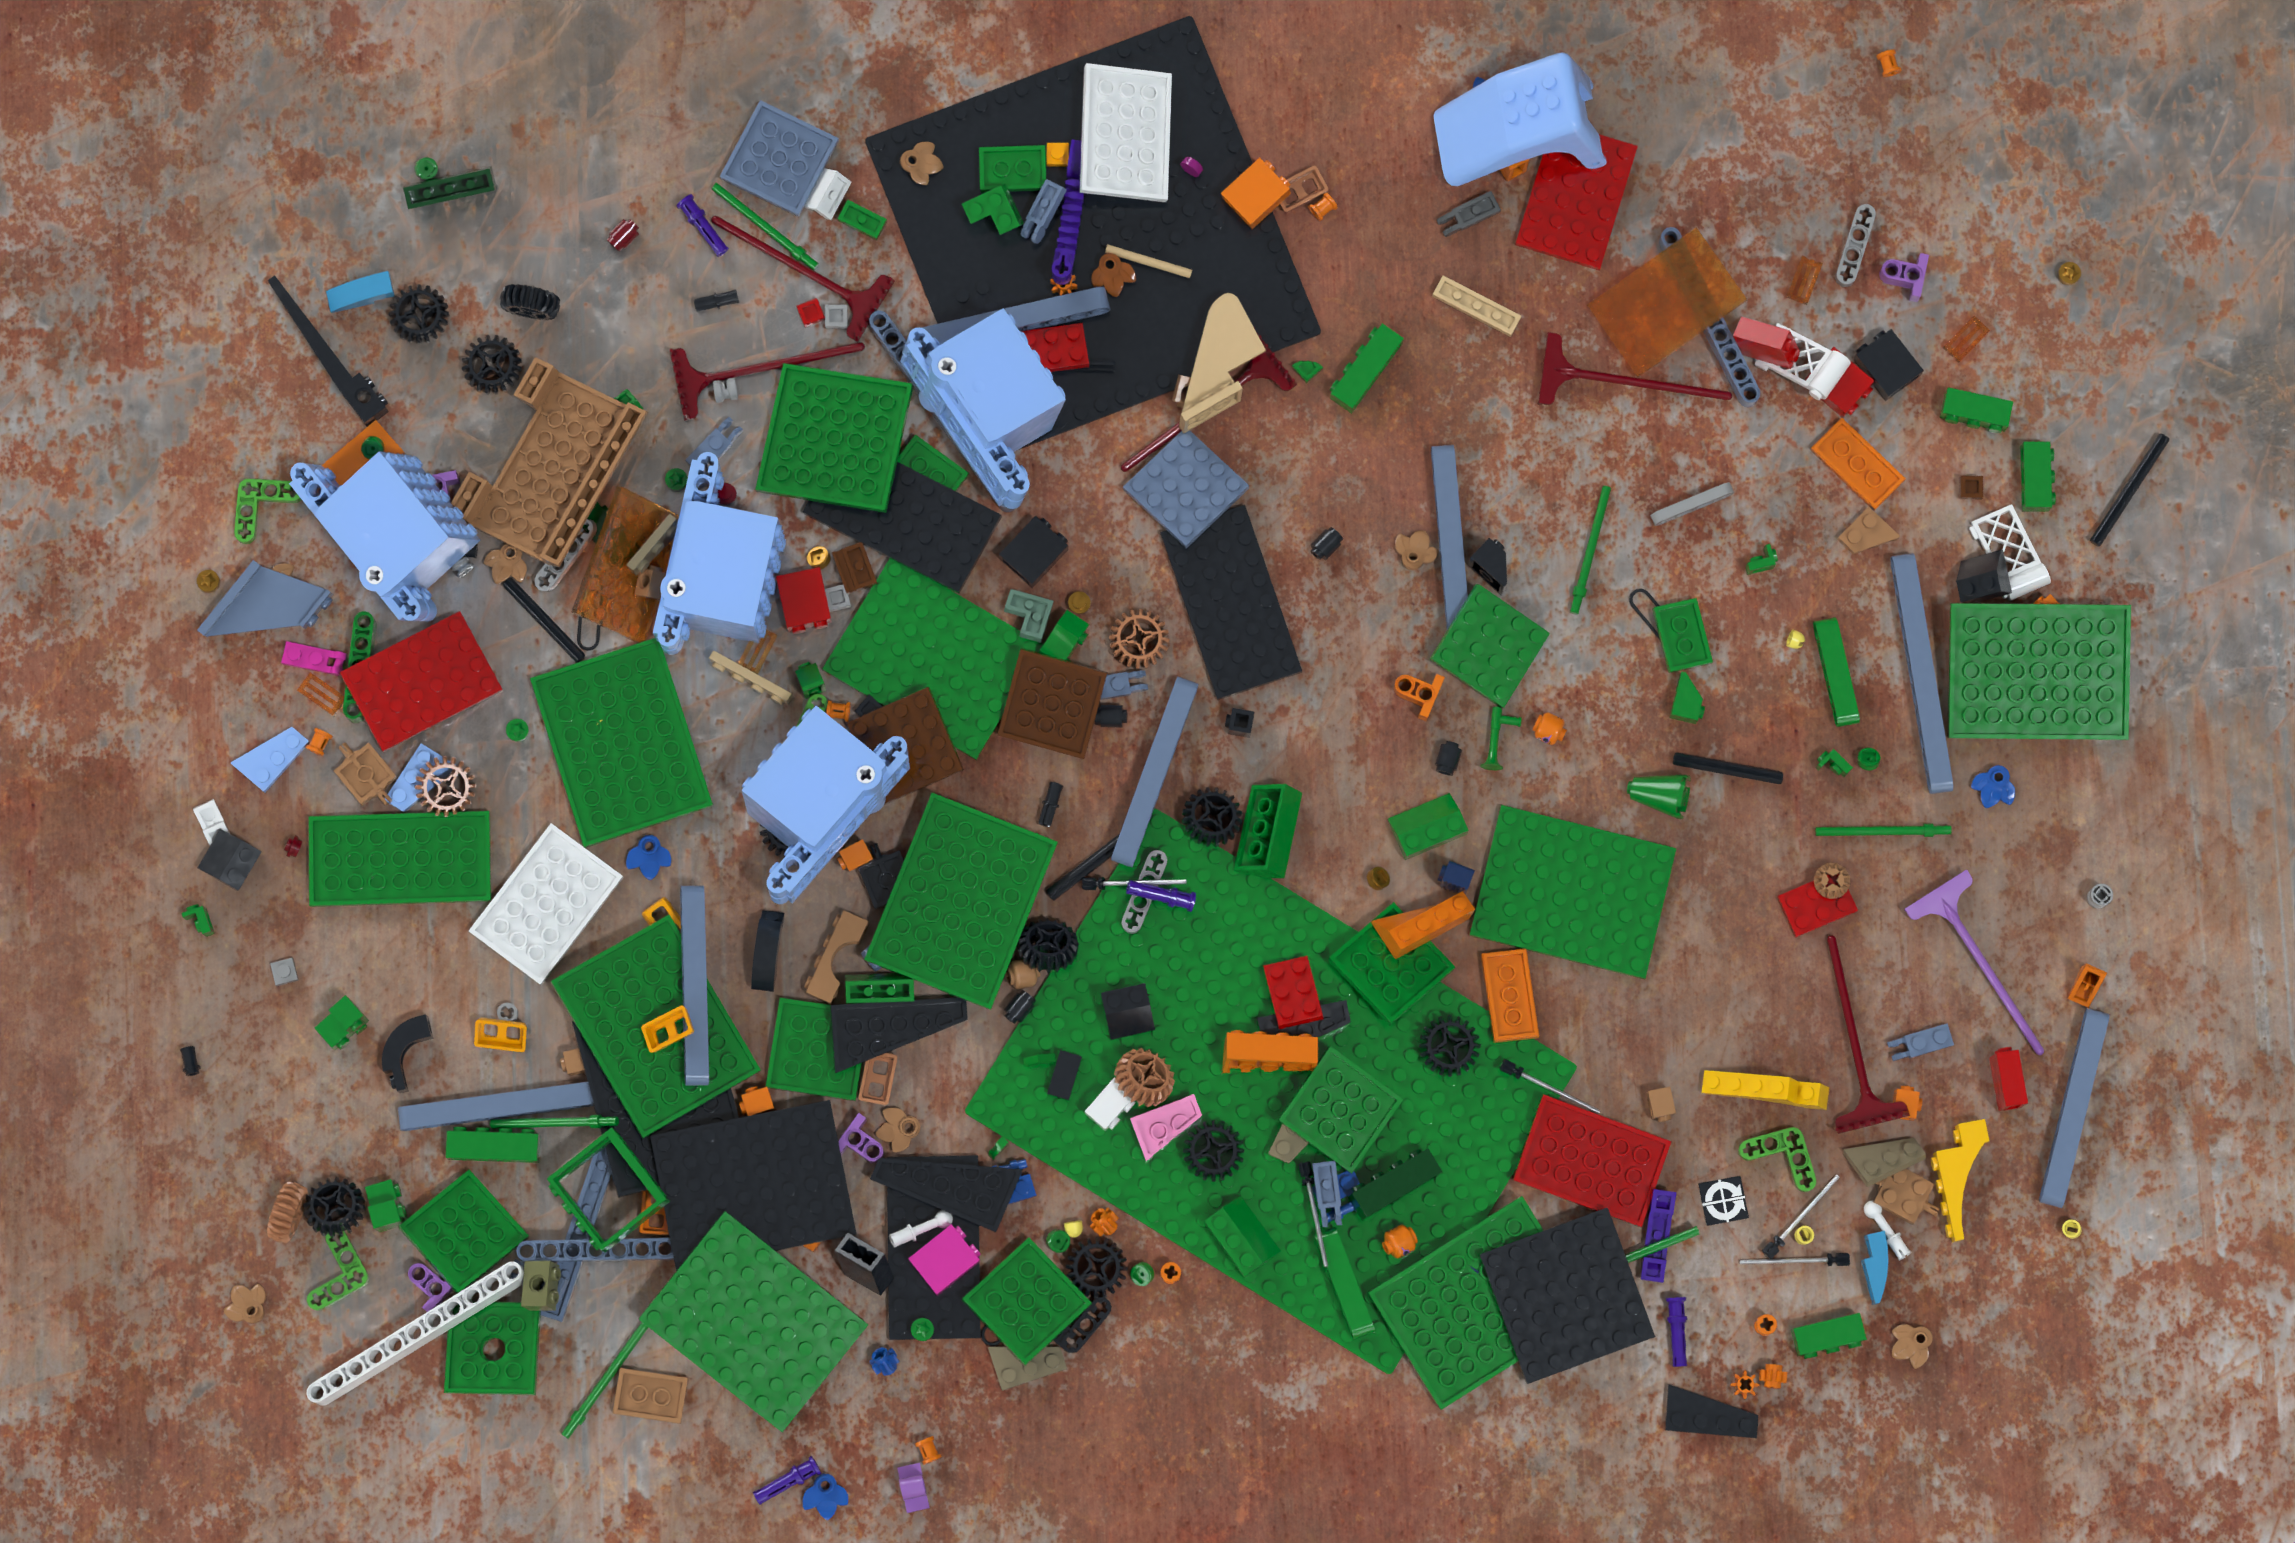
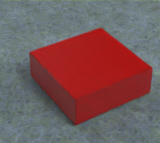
(810, 312)

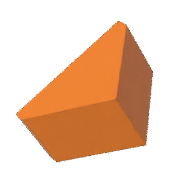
(2086, 985)

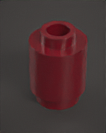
(623, 234)

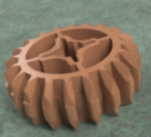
(1129, 641)
(460, 796)
(1141, 1066)
(287, 1212)

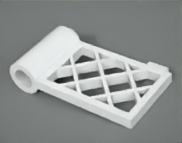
(1826, 371)
(2027, 576)

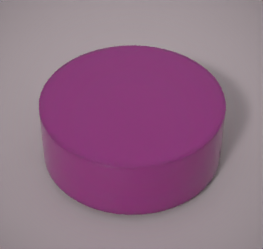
(1191, 166)

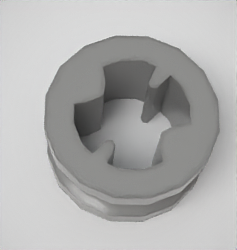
(463, 567)
(509, 1006)

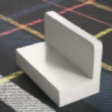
(828, 193)

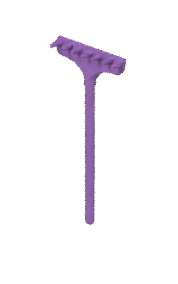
(1944, 903)

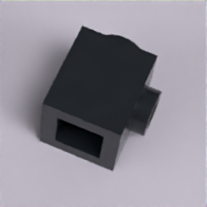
(1240, 722)

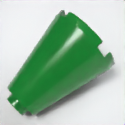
(1661, 793)

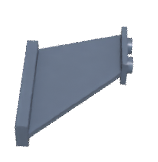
(264, 602)

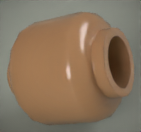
(1021, 975)

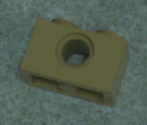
(534, 1275)

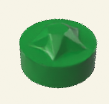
(426, 168)
(372, 446)
(676, 479)
(517, 730)
(1868, 759)
(1058, 1241)
(1142, 1274)
(922, 1329)

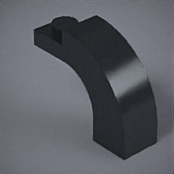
(766, 951)
(398, 1043)

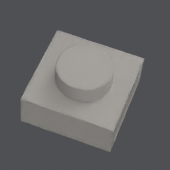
(836, 316)
(837, 598)
(284, 971)

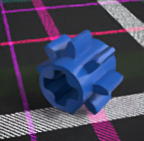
(884, 1361)

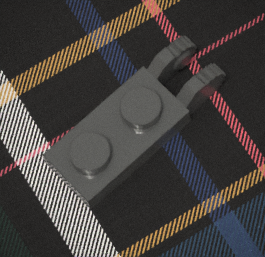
(1470, 213)

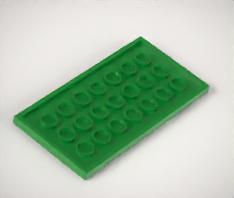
(399, 859)

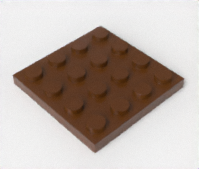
(1052, 703)
(927, 739)

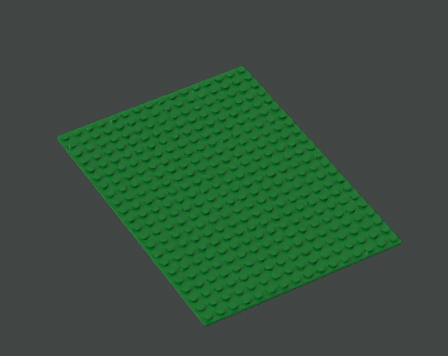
(1211, 980)

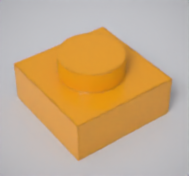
(1057, 154)

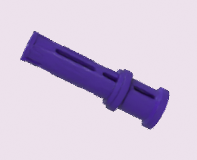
(697, 217)
(1170, 896)
(1677, 1322)
(797, 1475)

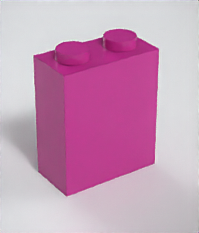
(945, 1259)

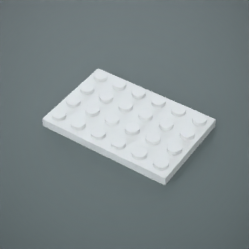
(1125, 132)
(546, 904)

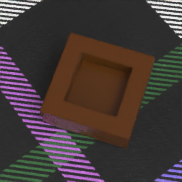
(1971, 487)

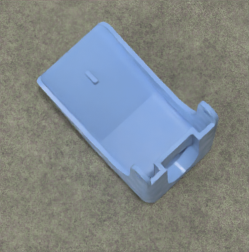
(1517, 118)

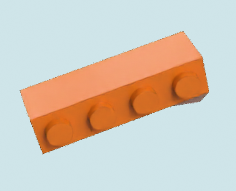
(1414, 928)
(1269, 1052)

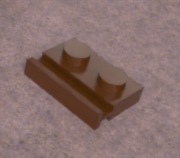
(854, 568)

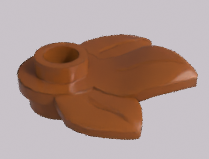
(1113, 278)

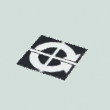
(1723, 1200)

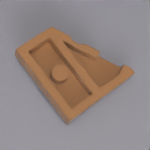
(1867, 532)

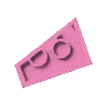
(1162, 1124)

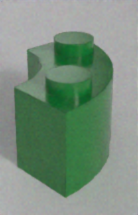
(1065, 637)

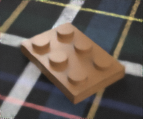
(650, 1395)

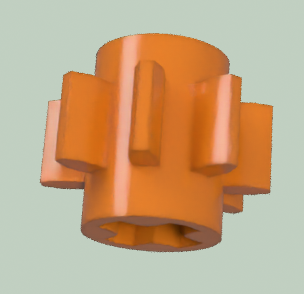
(1067, 289)
(1104, 1222)
(1773, 1376)
(1751, 1385)

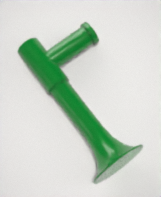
(1496, 721)

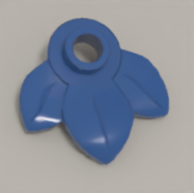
(1994, 790)
(648, 860)
(825, 1500)

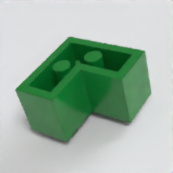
(999, 205)
(342, 1023)
(385, 1208)

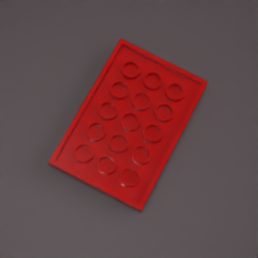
(1576, 206)
(421, 681)
(1591, 1160)

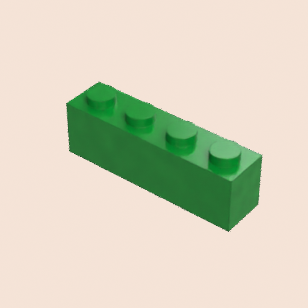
(1366, 368)
(493, 1146)

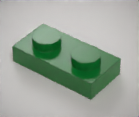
(862, 219)

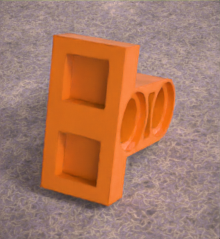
(1416, 687)

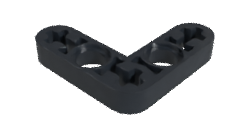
(1068, 1332)

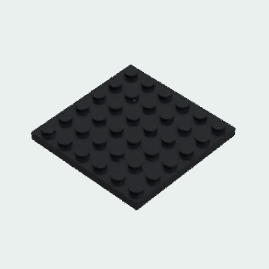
(1567, 1295)

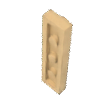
(1476, 306)
(742, 674)

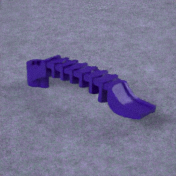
(1070, 218)

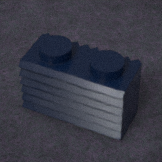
(1455, 877)

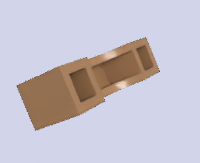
(848, 931)

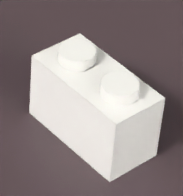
(1109, 1106)

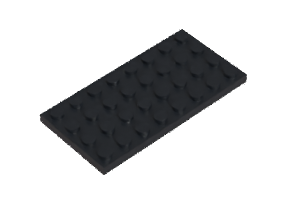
(922, 529)
(1233, 606)
(908, 1292)

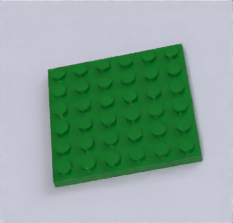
(834, 437)

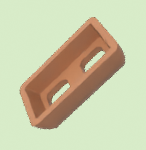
(1296, 184)
(871, 1077)

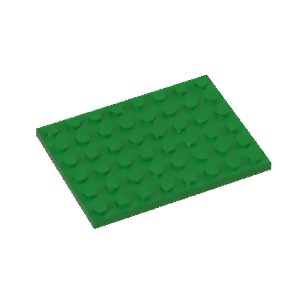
(927, 636)
(2039, 671)
(637, 760)
(1573, 892)
(961, 901)
(630, 987)
(1448, 1311)
(753, 1321)

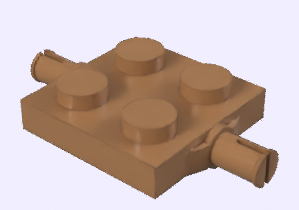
(365, 774)
(1905, 1195)

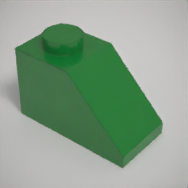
(810, 679)
(1687, 701)

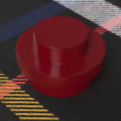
(727, 494)
(293, 846)

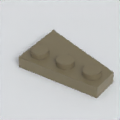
(654, 545)
(1287, 1145)
(1884, 1159)
(1014, 1373)

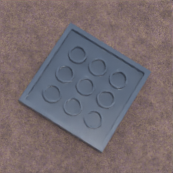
(779, 158)
(1186, 487)

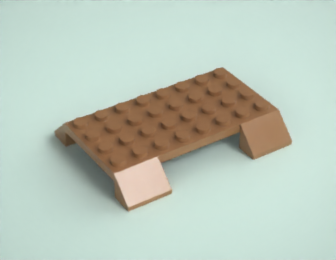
(554, 467)

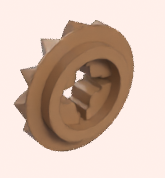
(1832, 890)

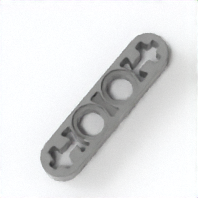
(1858, 246)
(1692, 504)
(569, 560)
(1128, 915)

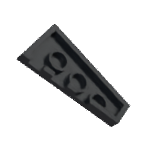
(1334, 1016)
(1703, 1415)

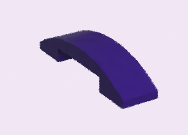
(1658, 1229)

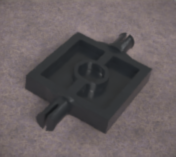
(881, 875)

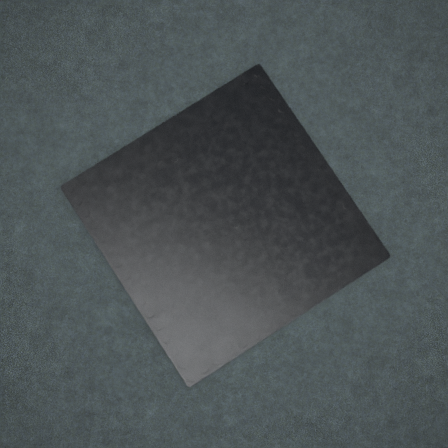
(1160, 316)

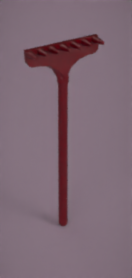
(861, 302)
(1262, 366)
(1557, 371)
(692, 382)
(1870, 1108)

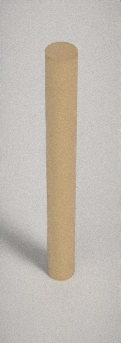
(1152, 262)

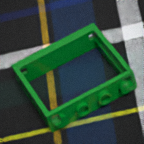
(571, 1206)

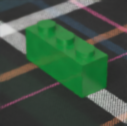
(1976, 410)
(2037, 476)
(878, 988)
(1829, 1335)

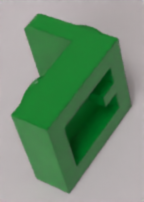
(1760, 564)
(1838, 763)
(203, 922)

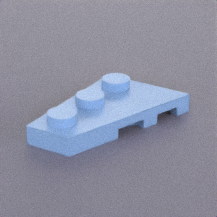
(271, 758)
(403, 791)

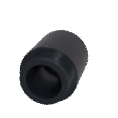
(1326, 544)
(1111, 716)
(1448, 758)
(1019, 1007)

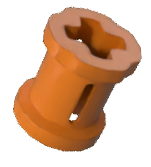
(1889, 63)
(1323, 207)
(831, 706)
(319, 742)
(1166, 1266)
(1768, 1318)
(928, 1450)

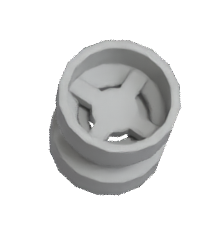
(725, 390)
(2097, 899)

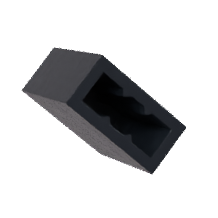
(1888, 364)
(1034, 551)
(864, 1264)

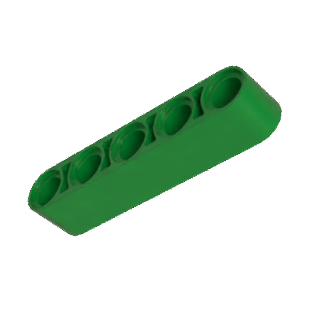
(356, 656)
(1836, 672)
(1345, 1285)

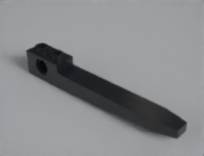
(350, 387)

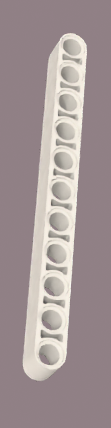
(406, 1334)

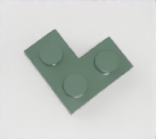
(1034, 610)

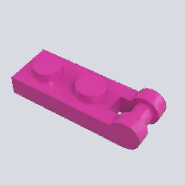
(313, 658)

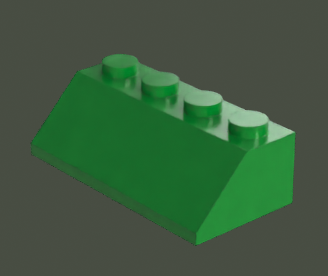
(1268, 830)

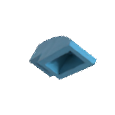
(360, 292)
(1876, 1266)

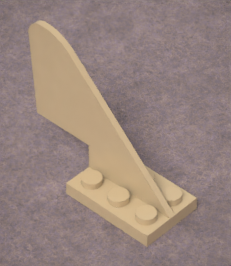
(1224, 346)

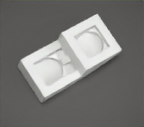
(210, 820)

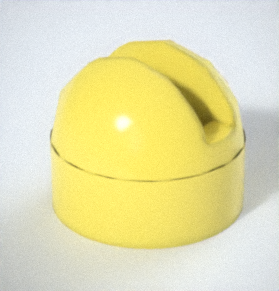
(1794, 639)
(2074, 1225)
(1073, 1228)
(1807, 1234)

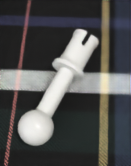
(942, 1219)
(1894, 1240)

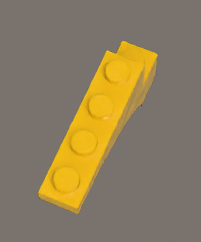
(1766, 1088)
(1952, 1172)

